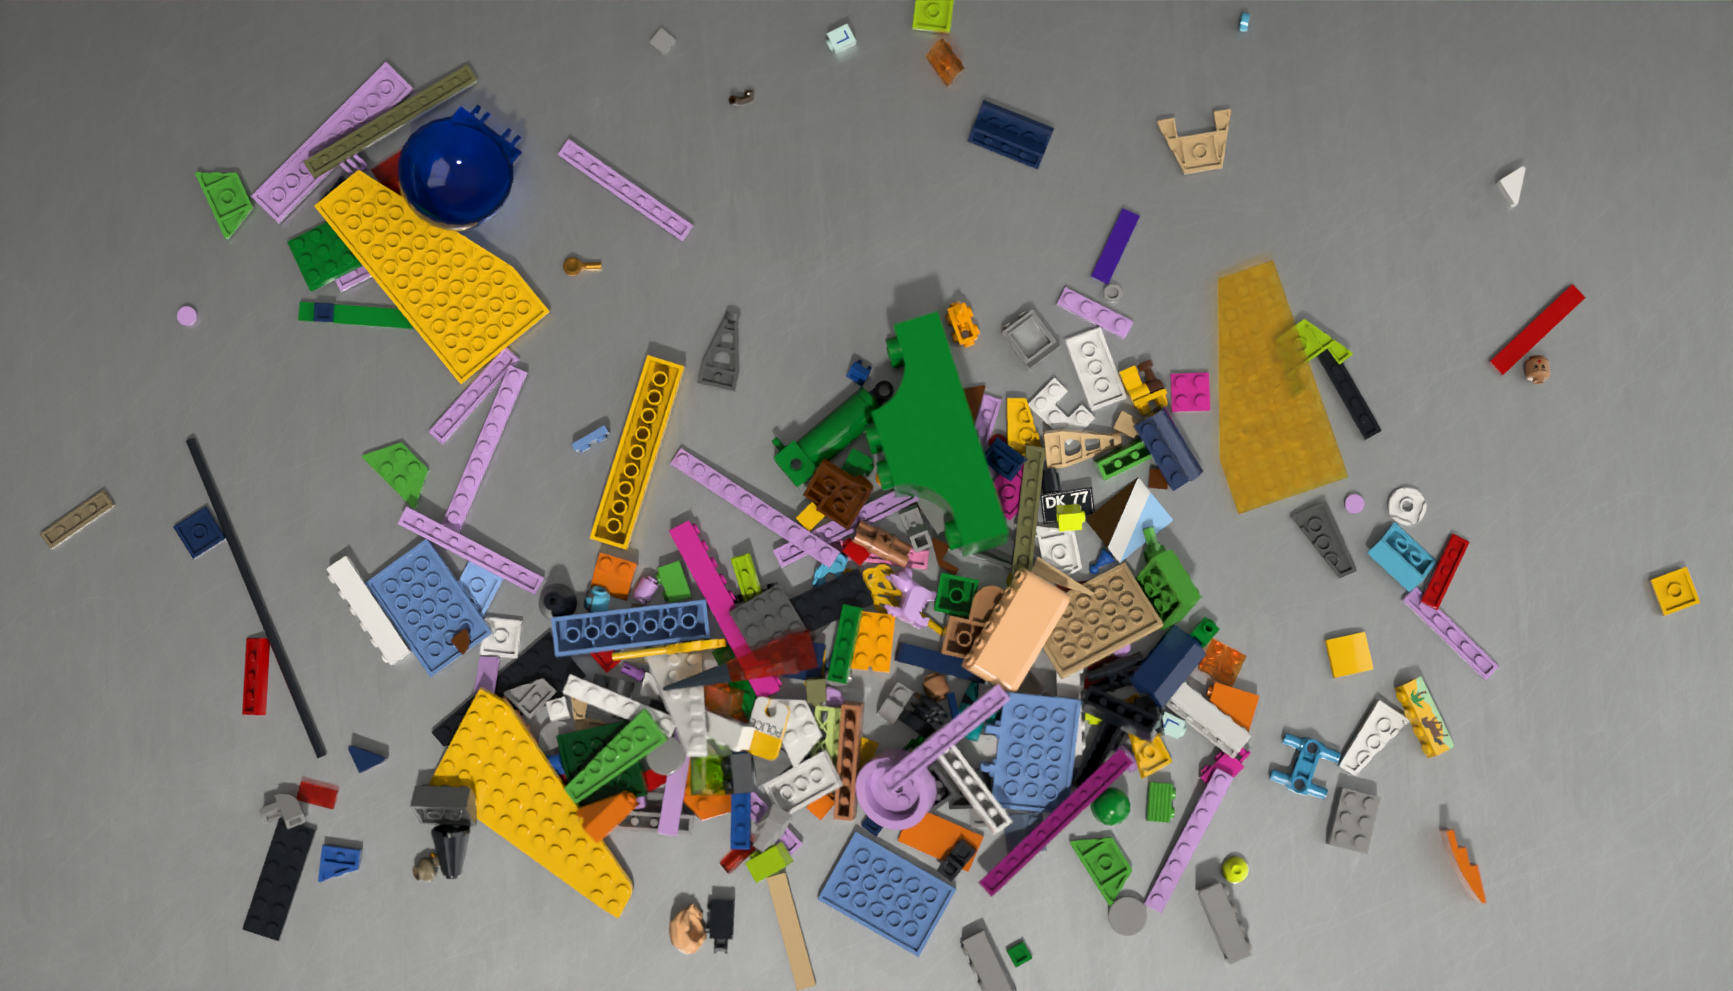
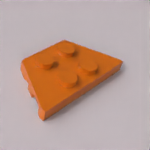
(705, 806)

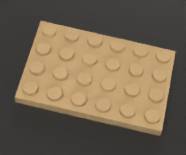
(1100, 623)

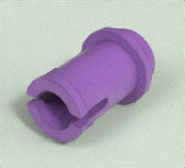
(633, 671)

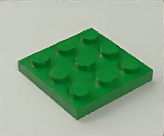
(322, 256)

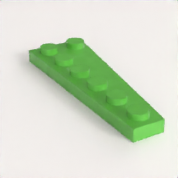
(628, 747)

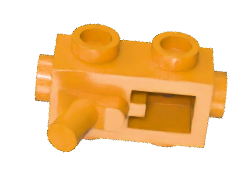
(961, 321)

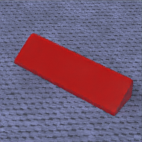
(256, 676)

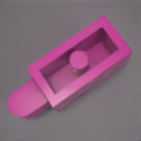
(1224, 763)

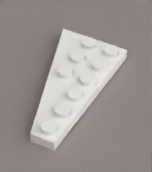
(684, 704)

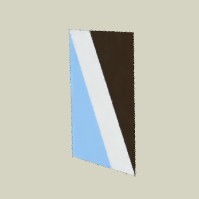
(1124, 516)

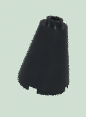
(565, 603)
(450, 848)

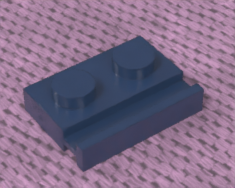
(1004, 459)

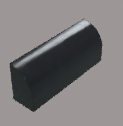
(1100, 751)

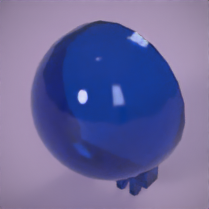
(457, 171)

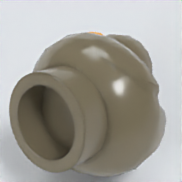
(425, 868)

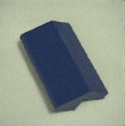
(1010, 134)
(1168, 665)

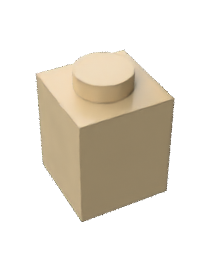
(1124, 425)

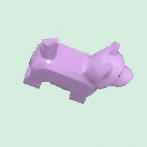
(912, 600)

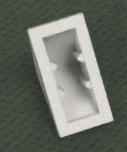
(1511, 186)

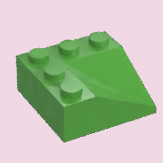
(1168, 588)

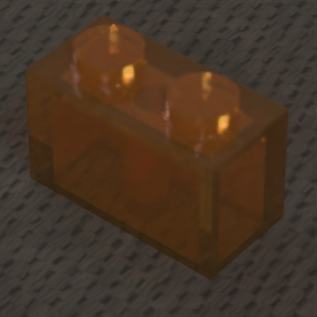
(723, 699)

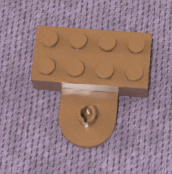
(961, 632)

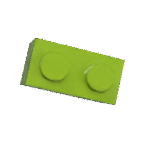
(768, 862)

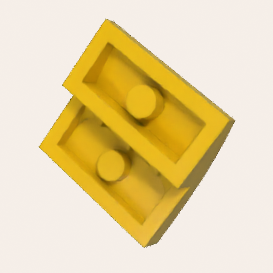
(1349, 654)

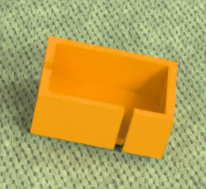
(874, 642)

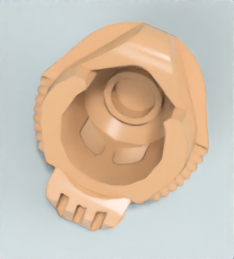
(681, 936)

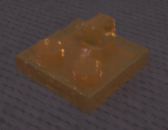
(945, 62)

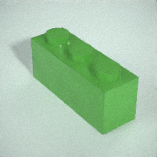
(1121, 459)

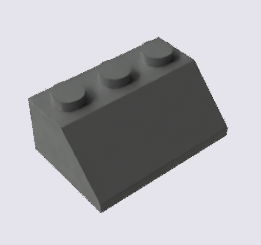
(444, 805)

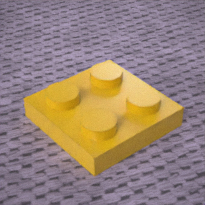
(1674, 591)

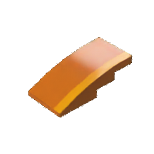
(1467, 872)

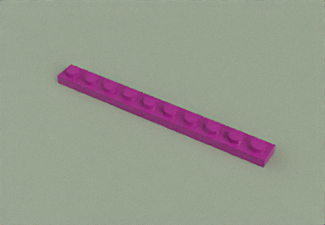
(1055, 822)

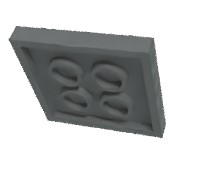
(766, 618)

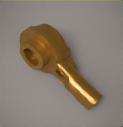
(573, 266)

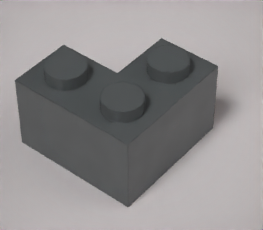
(945, 785)

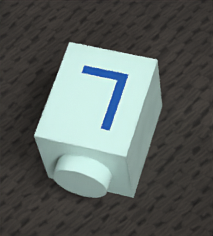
(840, 39)
(1173, 726)

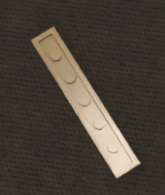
(791, 931)

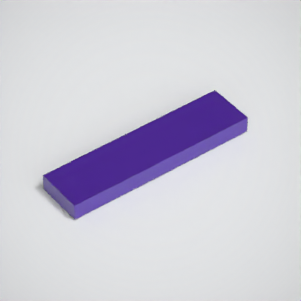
(1115, 246)

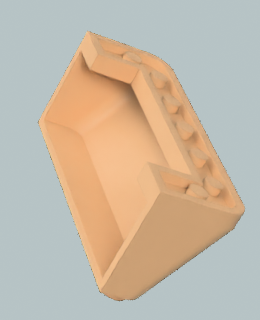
(1016, 630)

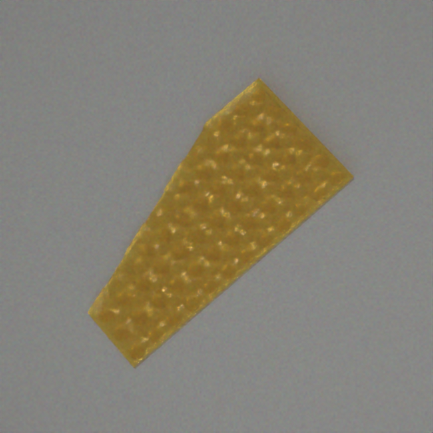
(1269, 405)

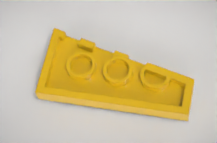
(1148, 756)

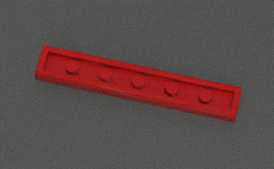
(1537, 329)

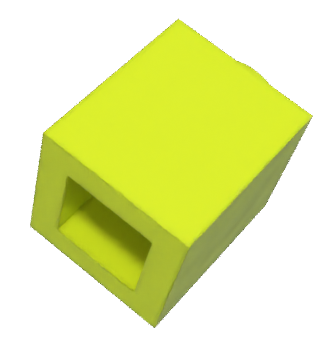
(1069, 517)

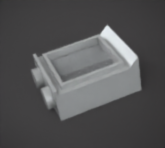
(1029, 339)

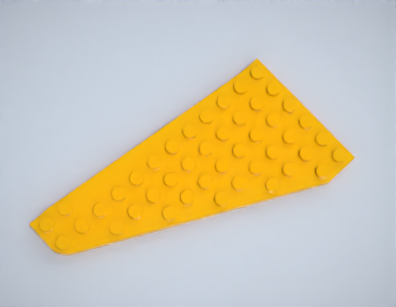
(527, 801)

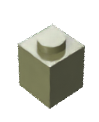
(815, 690)

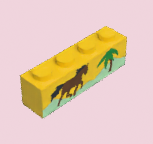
(1424, 717)

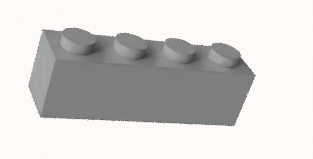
(984, 963)

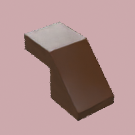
(940, 549)

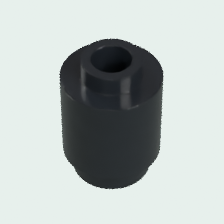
(1050, 481)

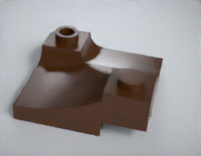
(838, 493)

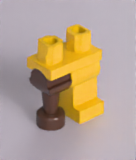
(1143, 393)

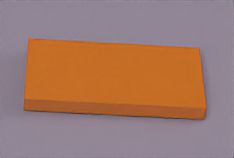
(939, 837)

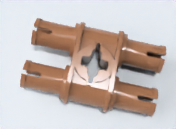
(882, 543)

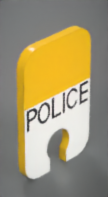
(768, 730)

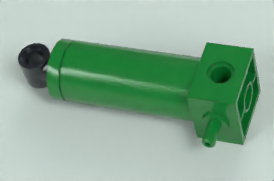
(830, 434)

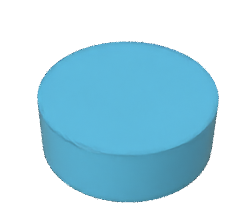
(1244, 20)

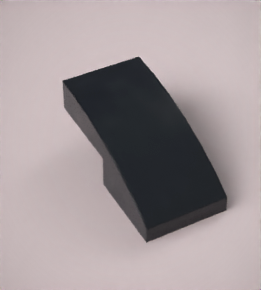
(956, 860)

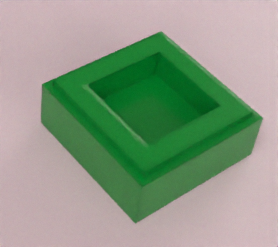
(1019, 954)

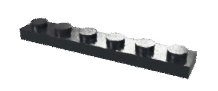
(1349, 395)

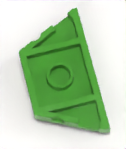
(226, 198)
(400, 470)
(1104, 864)

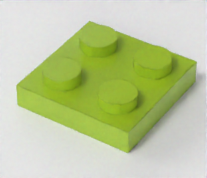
(933, 15)

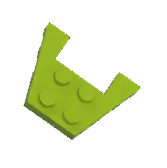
(1317, 341)

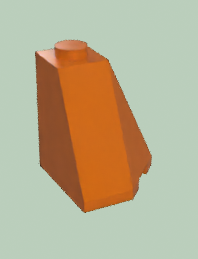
(606, 814)

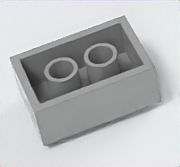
(1353, 820)

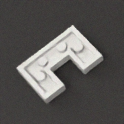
(1044, 407)

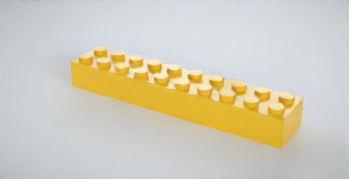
(637, 452)

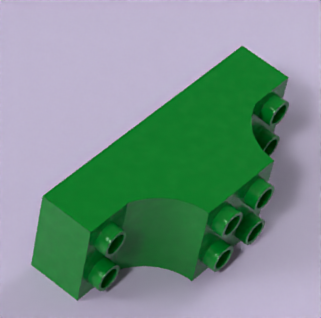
(932, 439)

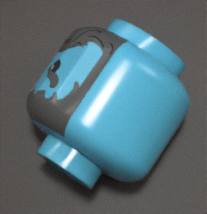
(597, 599)

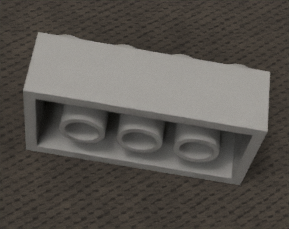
(1223, 921)

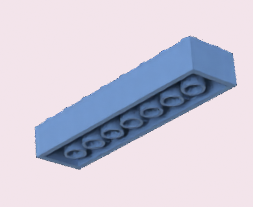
(630, 628)

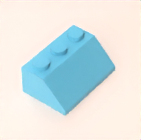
(1402, 557)

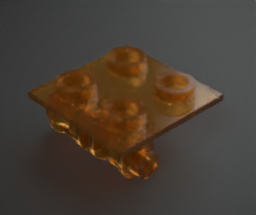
(1222, 662)

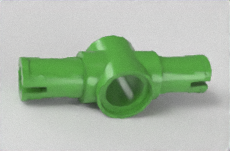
(1153, 546)

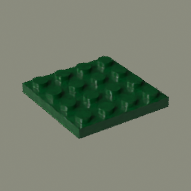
(582, 746)

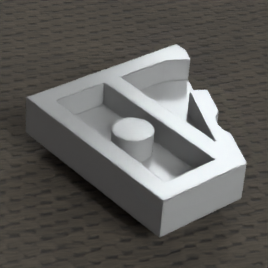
(531, 696)

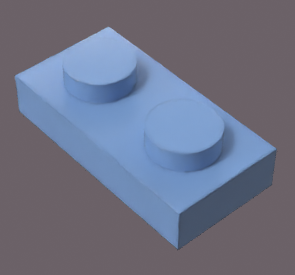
(596, 436)

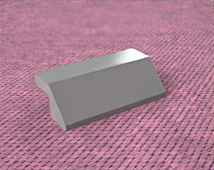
(648, 818)

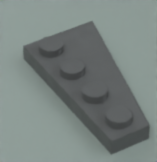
(1325, 536)

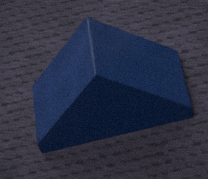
(365, 759)

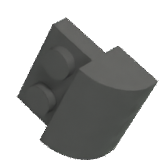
(615, 685)

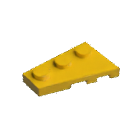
(1020, 425)

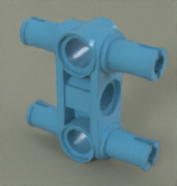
(1304, 766)

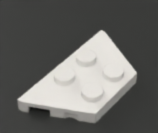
(800, 731)

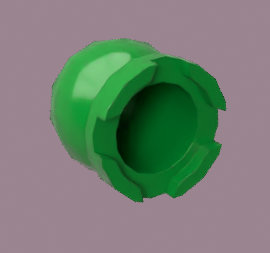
(1111, 807)

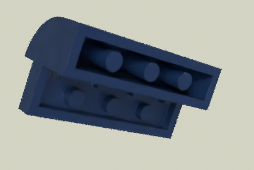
(1168, 448)

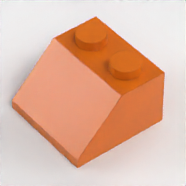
(614, 575)

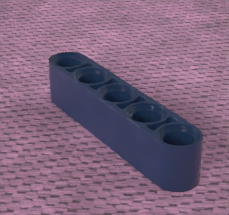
(934, 661)

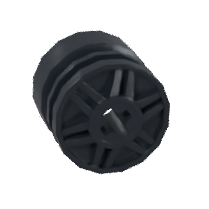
(923, 715)

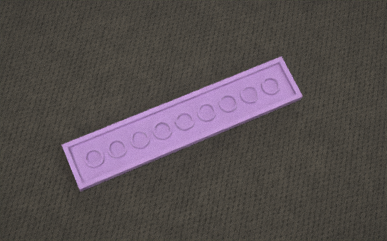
(293, 180)

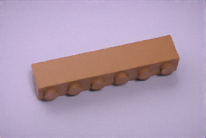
(849, 759)

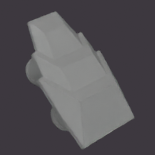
(771, 827)

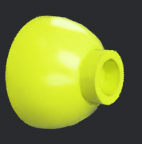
(1235, 869)

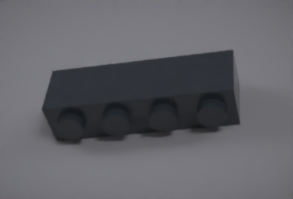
(1120, 714)

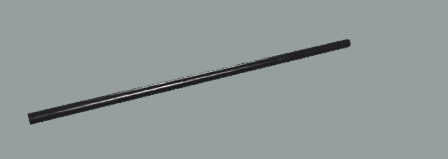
(256, 598)

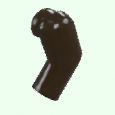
(740, 101)

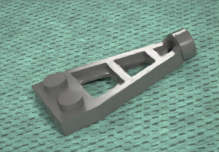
(719, 377)

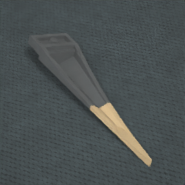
(1004, 554)

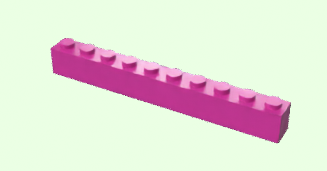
(717, 596)

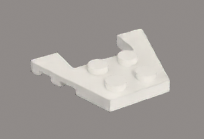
(1059, 549)

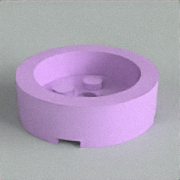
(903, 807)

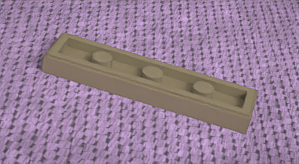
(77, 519)

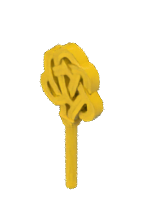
(872, 585)
(685, 647)

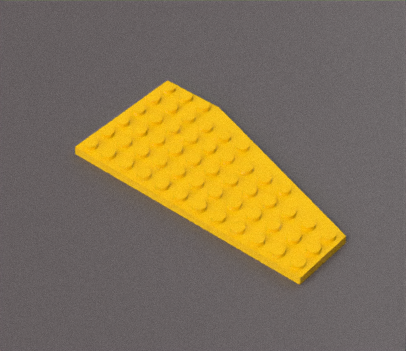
(442, 282)

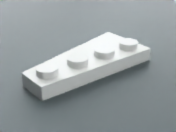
(1376, 730)

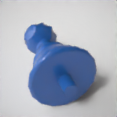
(1104, 558)

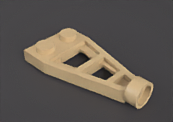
(1055, 451)

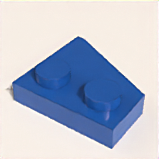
(337, 861)

